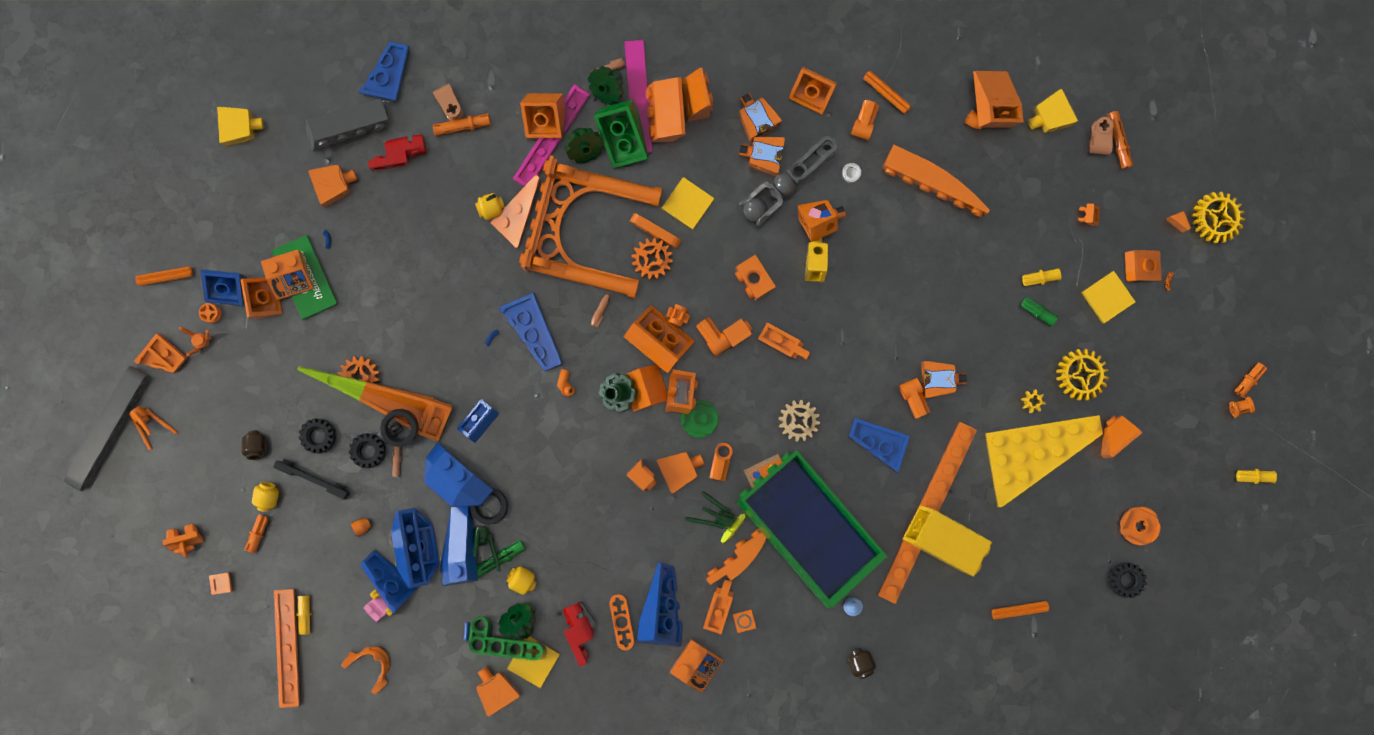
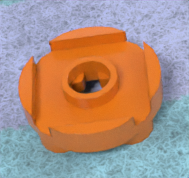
(1129, 529)

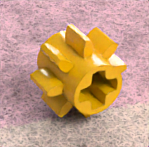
(1038, 398)

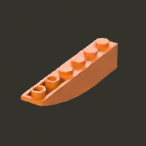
(932, 178)

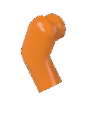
(563, 384)

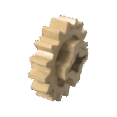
(791, 411)

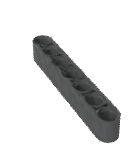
(106, 428)

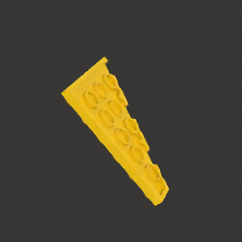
(1029, 453)

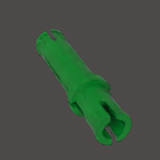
(518, 547)

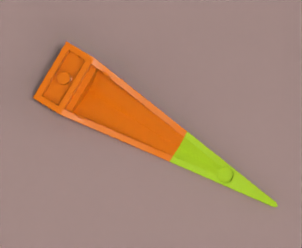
(428, 411)

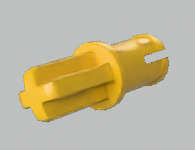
(1041, 277)
(1256, 476)
(303, 615)

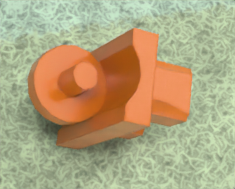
(183, 543)

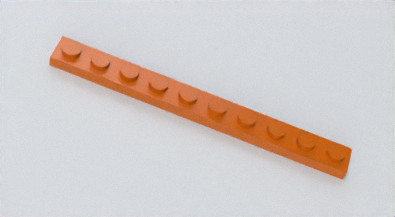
(932, 499)

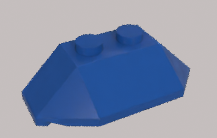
(453, 479)
(414, 547)

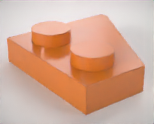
(161, 355)

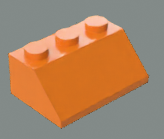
(665, 110)
(659, 339)

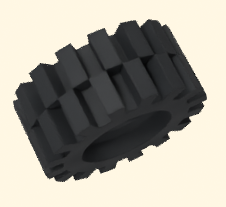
(328, 438)
(359, 442)
(1138, 585)

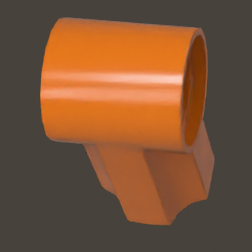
(864, 124)
(715, 340)
(913, 394)
(720, 464)

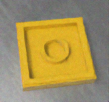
(687, 203)
(1108, 297)
(534, 670)

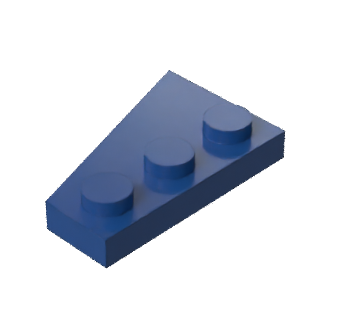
(387, 75)
(881, 442)
(387, 581)

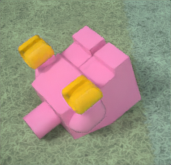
(377, 607)

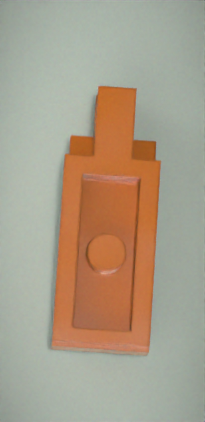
(783, 342)
(719, 608)

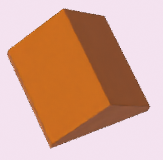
(812, 90)
(259, 299)
(649, 386)

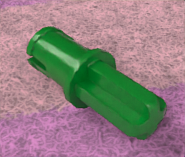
(1039, 311)

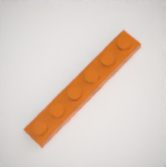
(287, 648)

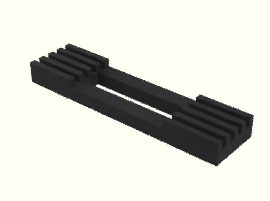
(287, 467)

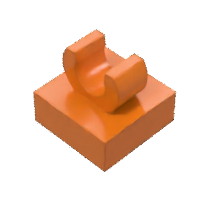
(1092, 214)

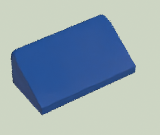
(478, 421)

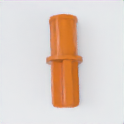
(1251, 380)
(256, 534)

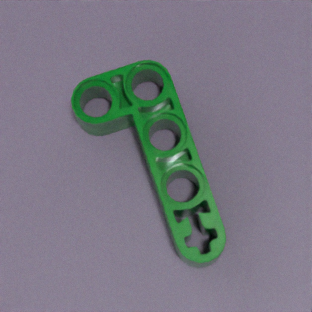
(507, 644)

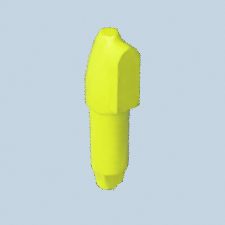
(728, 534)

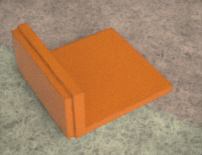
(1143, 265)

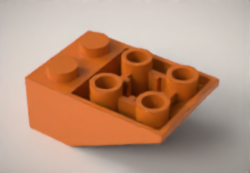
(696, 98)
(997, 100)

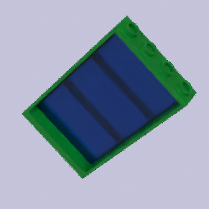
(811, 528)

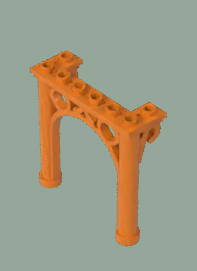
(593, 183)

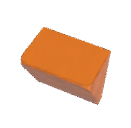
(1179, 221)

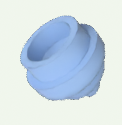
(853, 606)

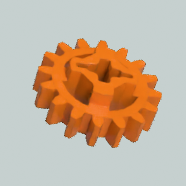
(640, 252)
(360, 368)

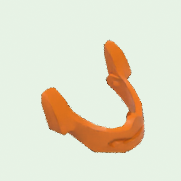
(379, 655)

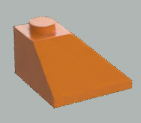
(1117, 436)

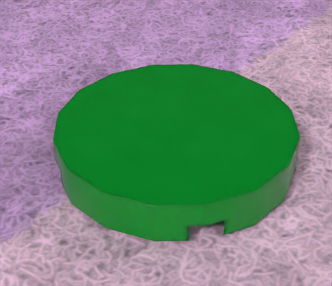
(701, 420)

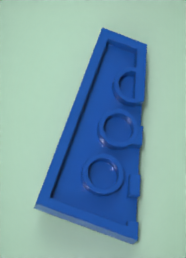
(533, 330)

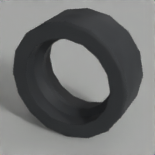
(396, 413)
(503, 510)

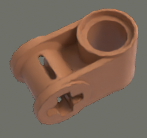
(447, 100)
(1101, 140)

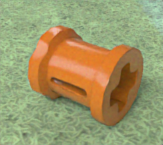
(1241, 407)

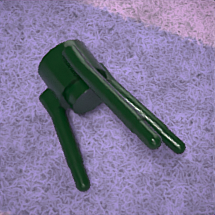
(723, 518)
(480, 538)

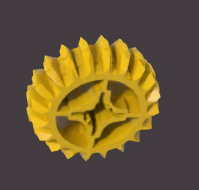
(1203, 212)
(1083, 381)

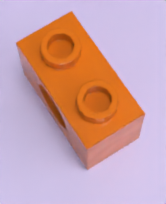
(750, 267)

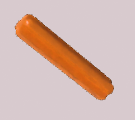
(887, 92)
(163, 276)
(1020, 610)

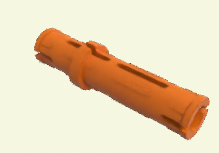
(470, 122)
(1122, 146)

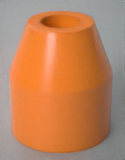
(972, 120)
(361, 526)

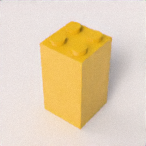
(947, 540)

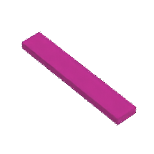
(638, 83)
(546, 146)

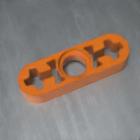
(655, 231)
(619, 637)

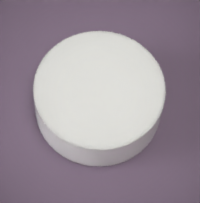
(851, 172)

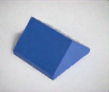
(222, 287)

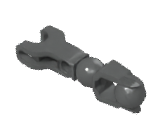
(785, 183)

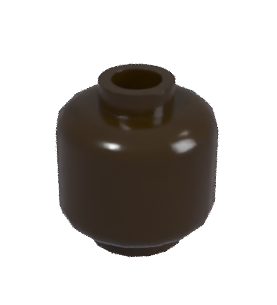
(253, 445)
(861, 664)

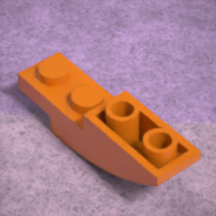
(746, 554)

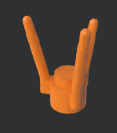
(198, 340)
(140, 418)

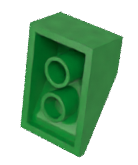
(622, 133)

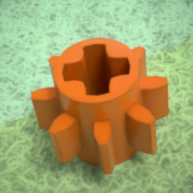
(678, 315)

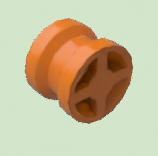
(207, 310)

